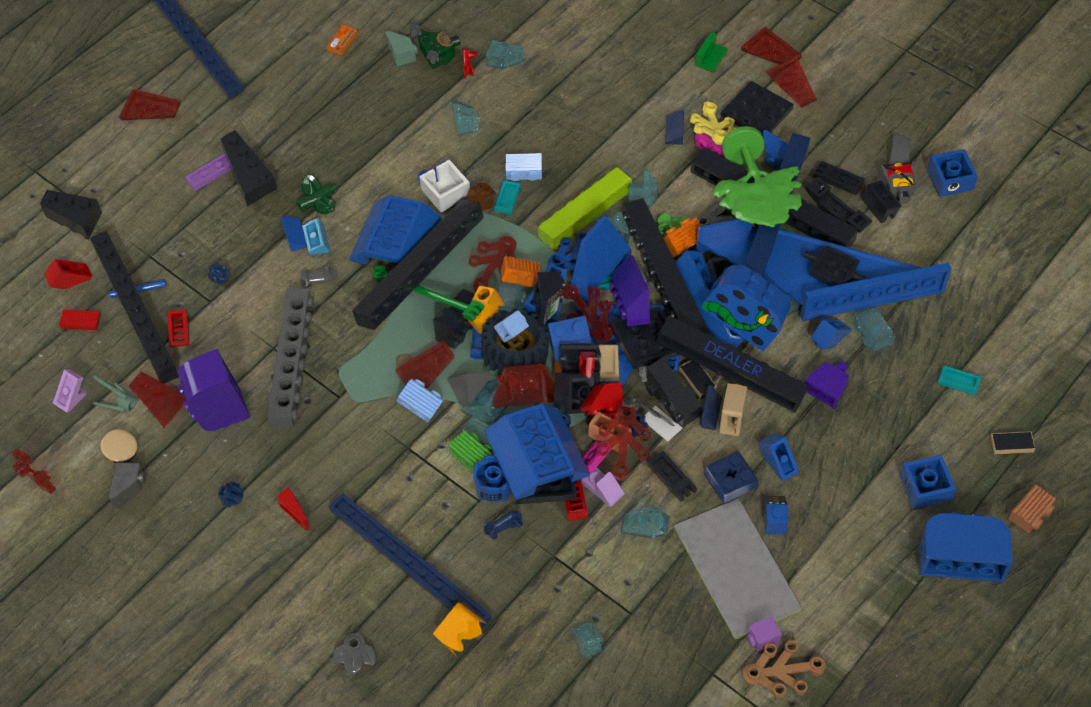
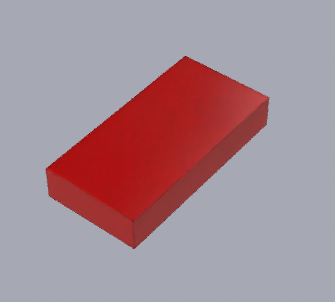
(80, 319)

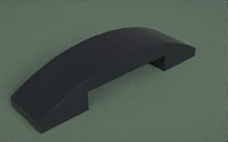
(834, 206)

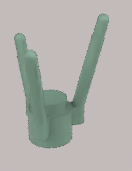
(125, 400)

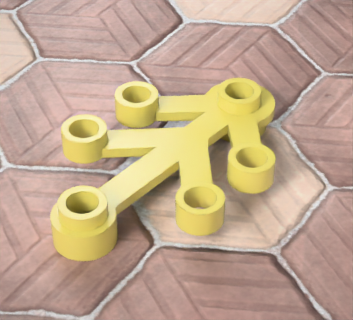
(717, 134)

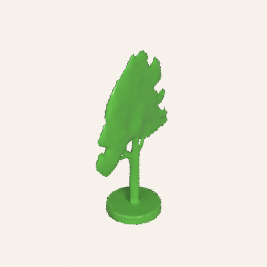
(767, 198)

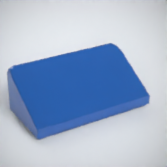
(294, 233)

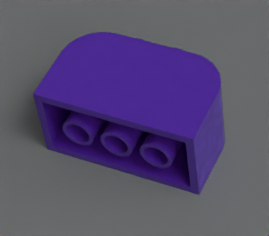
(211, 392)

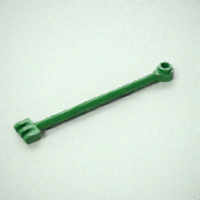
(469, 310)

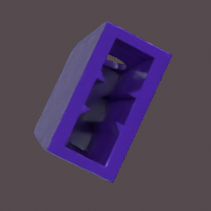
(828, 383)

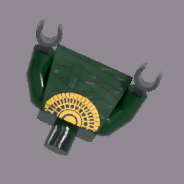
(435, 46)

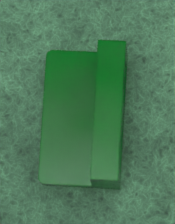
(710, 54)

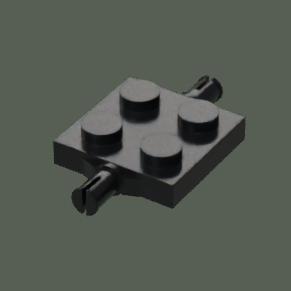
(833, 267)

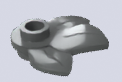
(354, 656)

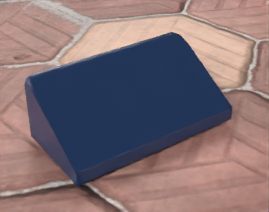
(675, 128)
(711, 409)

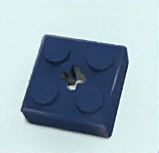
(728, 487)

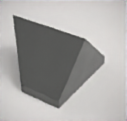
(468, 386)

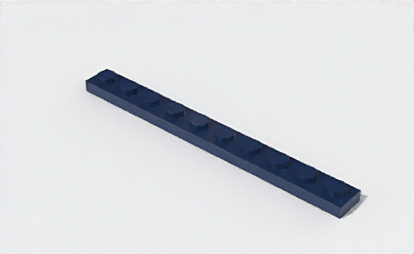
(200, 47)
(403, 556)

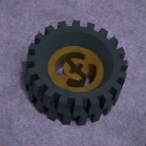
(533, 337)

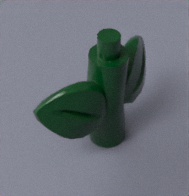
(316, 195)

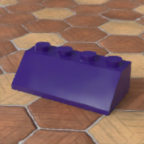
(630, 293)

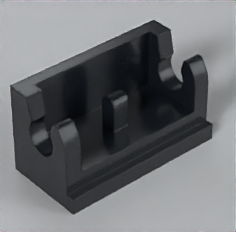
(880, 201)
(570, 354)

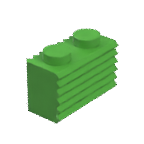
(468, 449)

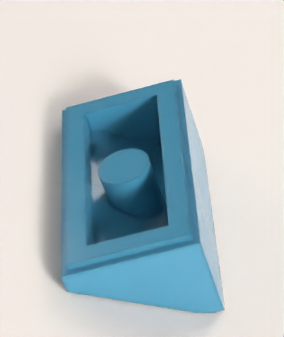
(316, 237)

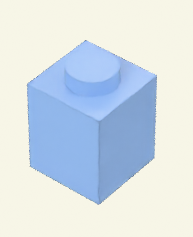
(511, 326)

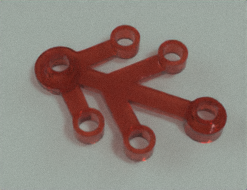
(494, 260)
(572, 292)
(624, 438)
(22, 468)

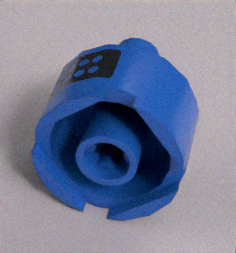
(490, 480)

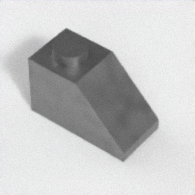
(126, 482)

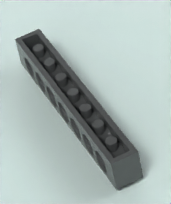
(285, 416)

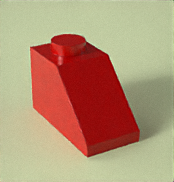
(66, 274)

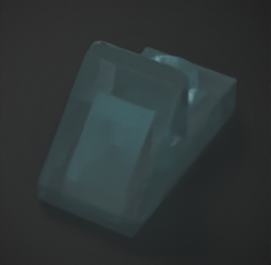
(588, 639)

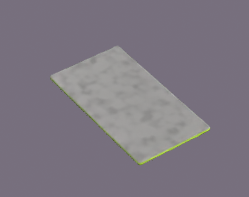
(736, 567)

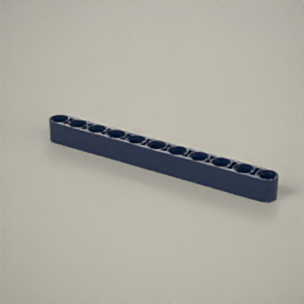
(767, 235)

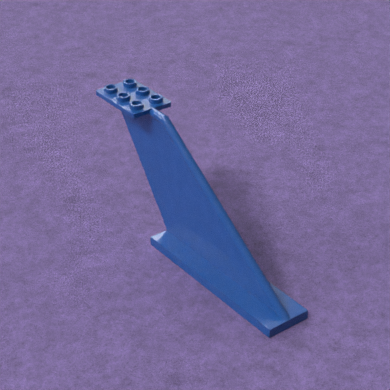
(885, 279)

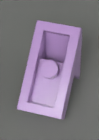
(69, 390)
(603, 487)

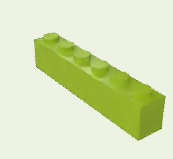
(584, 208)

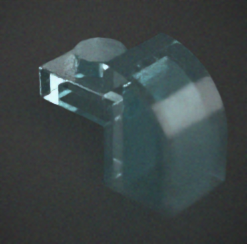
(648, 190)

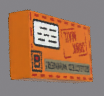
(342, 40)

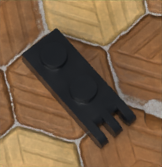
(839, 177)
(671, 476)

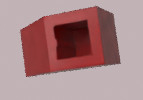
(603, 396)

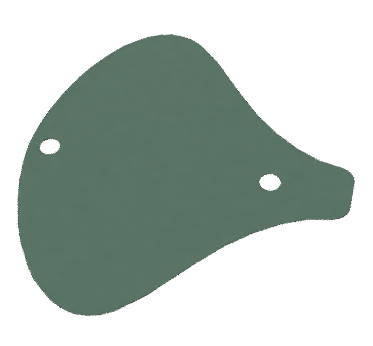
(411, 325)

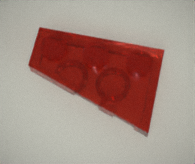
(770, 47)
(793, 82)
(146, 105)
(427, 365)
(157, 397)

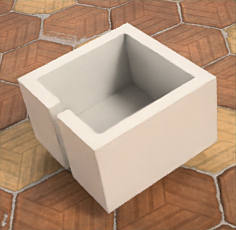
(449, 189)

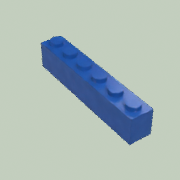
(699, 281)

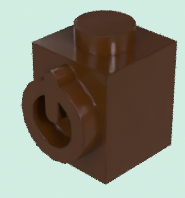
(482, 194)

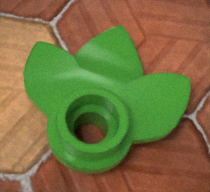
(666, 223)

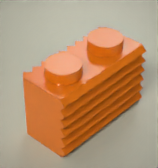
(683, 237)
(519, 271)

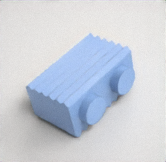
(524, 166)
(419, 399)

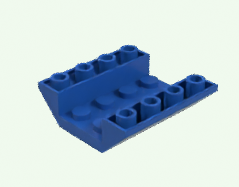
(393, 229)
(535, 449)

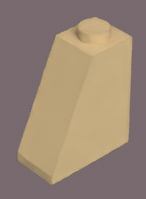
(733, 409)

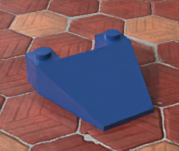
(598, 256)

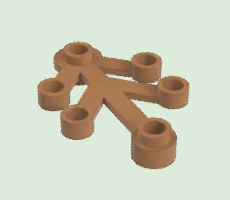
(781, 670)

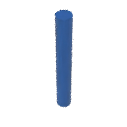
(143, 287)

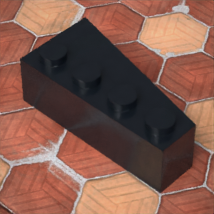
(248, 170)

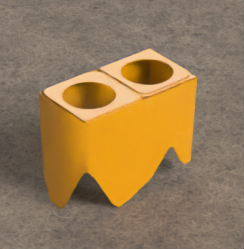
(490, 309)
(459, 624)

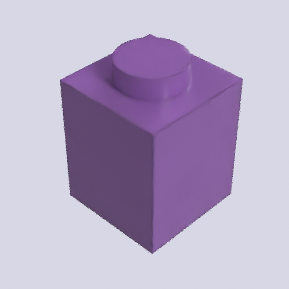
(763, 633)

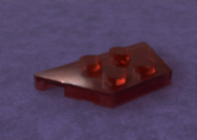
(524, 386)

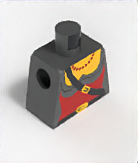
(899, 179)

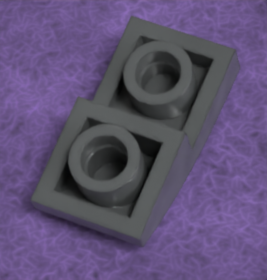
(899, 149)

